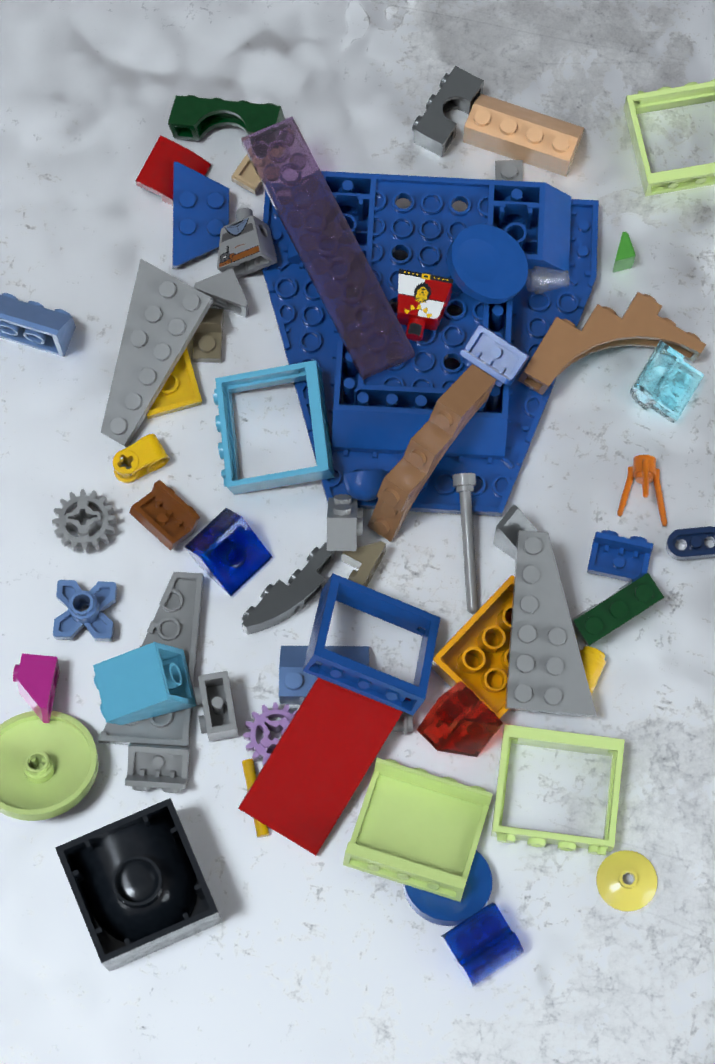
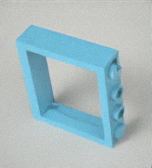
(226, 425)

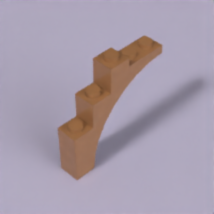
(605, 330)
(427, 448)

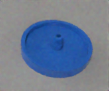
(487, 264)
(448, 911)

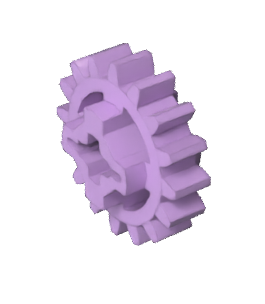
(262, 722)

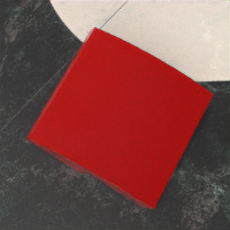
(158, 169)

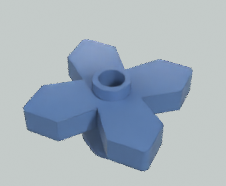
(74, 619)

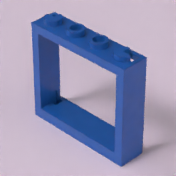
(361, 677)

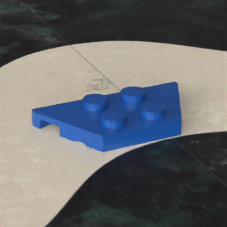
(198, 214)

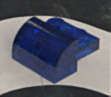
(482, 944)

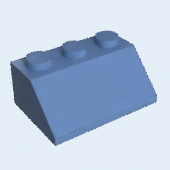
(35, 325)
(296, 683)

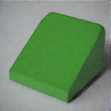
(625, 254)

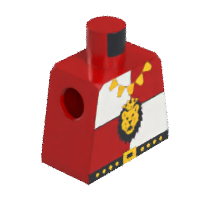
(421, 301)

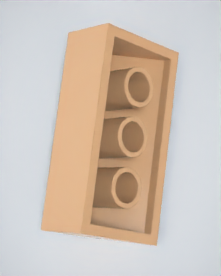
(522, 134)

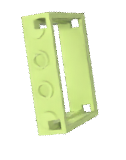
(663, 99)
(569, 742)

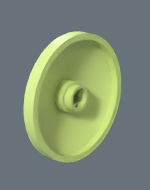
(44, 765)

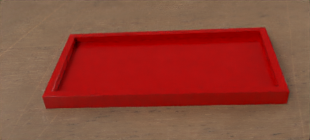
(319, 763)

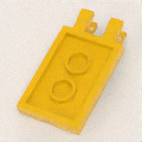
(179, 390)

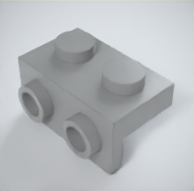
(157, 767)

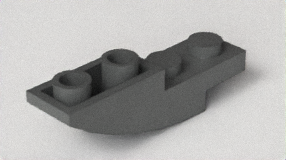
(284, 601)

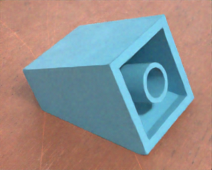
(144, 684)

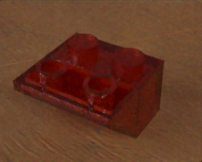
(460, 723)

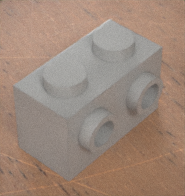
(343, 523)
(218, 706)

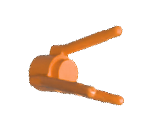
(644, 472)

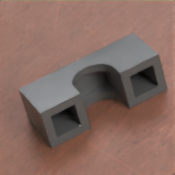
(457, 92)

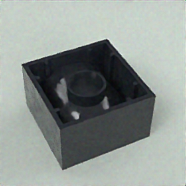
(138, 885)

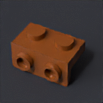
(165, 515)

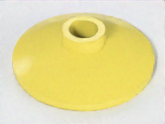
(615, 891)

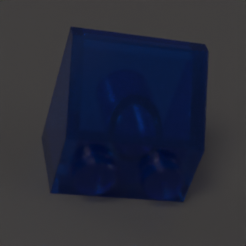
(228, 551)

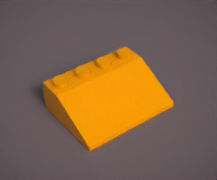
(481, 651)

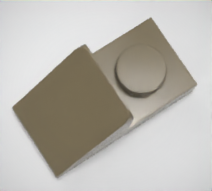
(209, 337)
(364, 559)

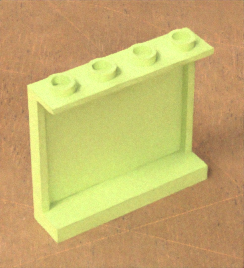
(418, 829)

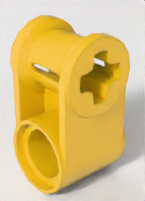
(142, 457)

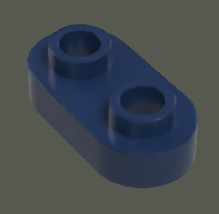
(694, 543)

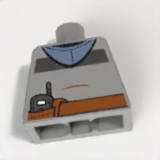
(245, 245)

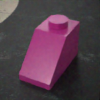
(37, 682)

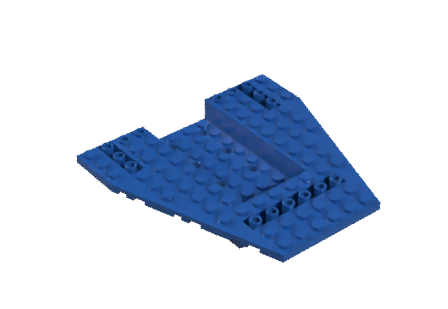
(379, 415)

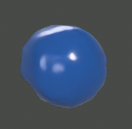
(364, 484)

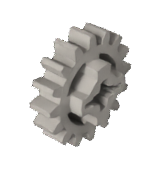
(95, 521)

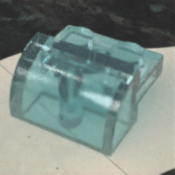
(666, 383)

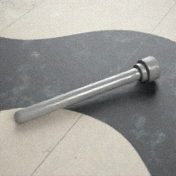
(464, 486)

